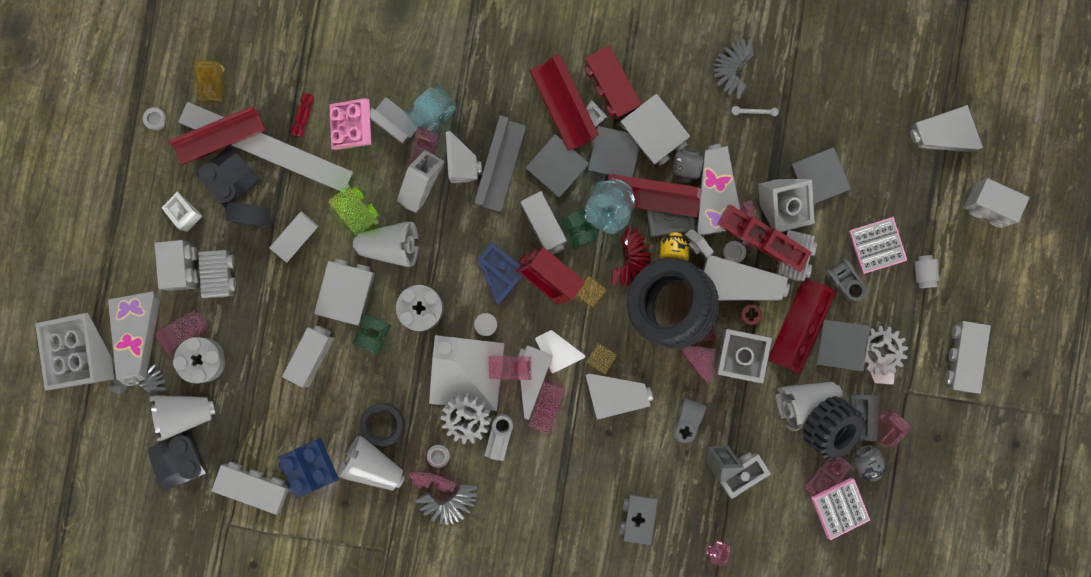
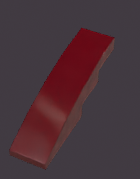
(764, 238)

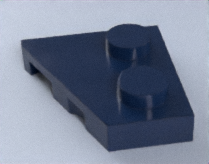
(499, 271)

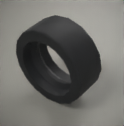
(248, 214)
(364, 424)

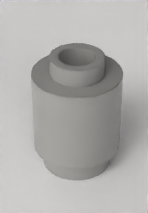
(926, 271)

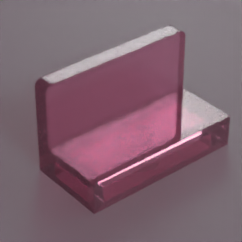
(898, 426)

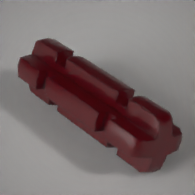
(302, 115)

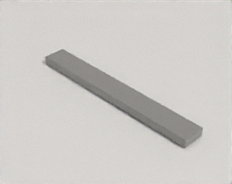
(276, 151)

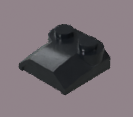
(227, 177)
(177, 460)

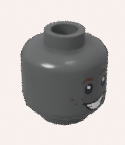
(687, 165)

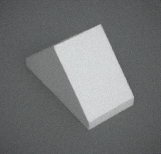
(181, 212)

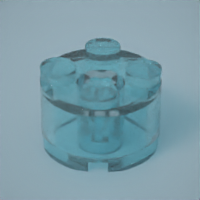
(431, 108)
(610, 205)

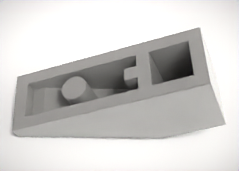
(531, 388)

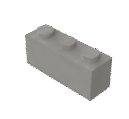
(968, 357)
(250, 487)

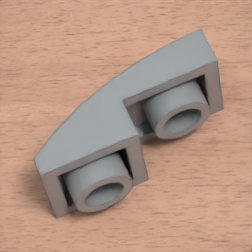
(293, 236)

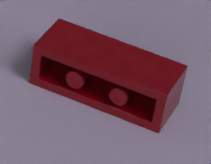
(611, 83)

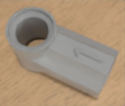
(498, 439)

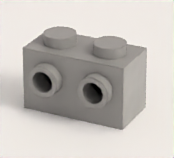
(753, 472)

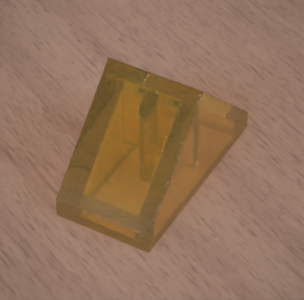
(209, 80)

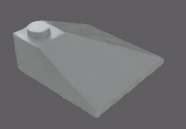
(72, 352)
(463, 369)

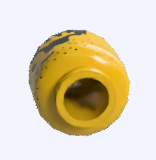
(674, 246)

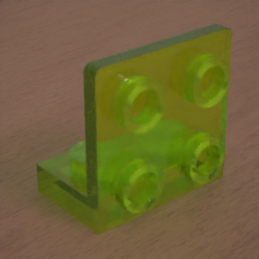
(353, 210)

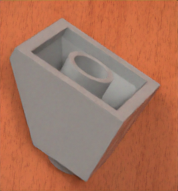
(461, 161)
(787, 203)

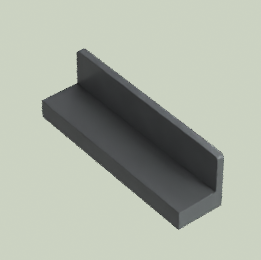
(500, 164)

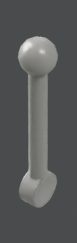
(736, 111)

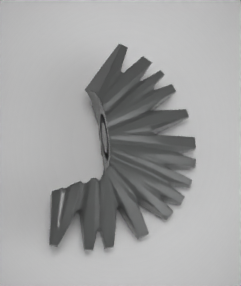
(731, 66)
(151, 384)
(450, 505)

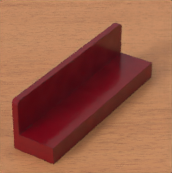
(564, 103)
(217, 135)
(663, 196)
(801, 325)

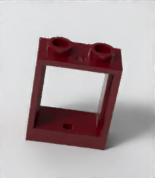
(550, 275)

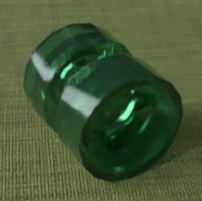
(579, 229)
(368, 341)

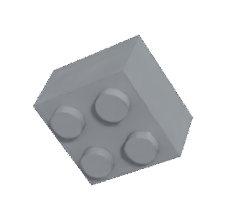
(996, 203)
(176, 265)
(743, 356)

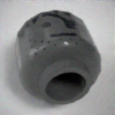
(869, 463)

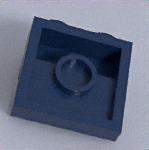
(307, 468)

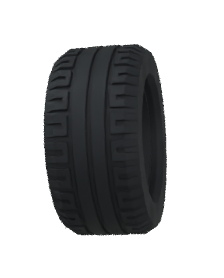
(650, 283)

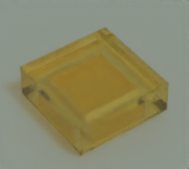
(591, 292)
(601, 358)

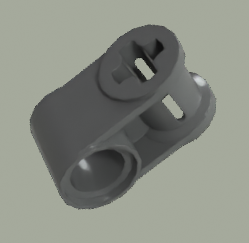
(845, 280)
(689, 416)

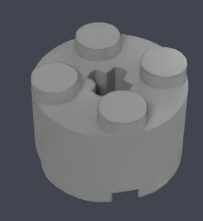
(409, 316)
(186, 360)

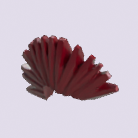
(632, 257)

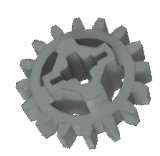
(885, 340)
(470, 410)

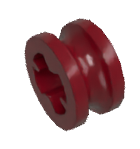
(755, 320)

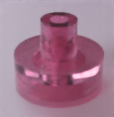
(719, 553)

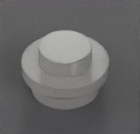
(438, 456)

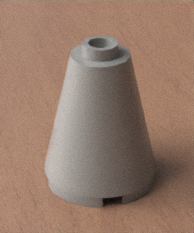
(389, 244)
(799, 400)
(179, 413)
(370, 466)

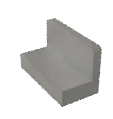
(393, 121)

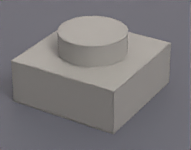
(698, 243)

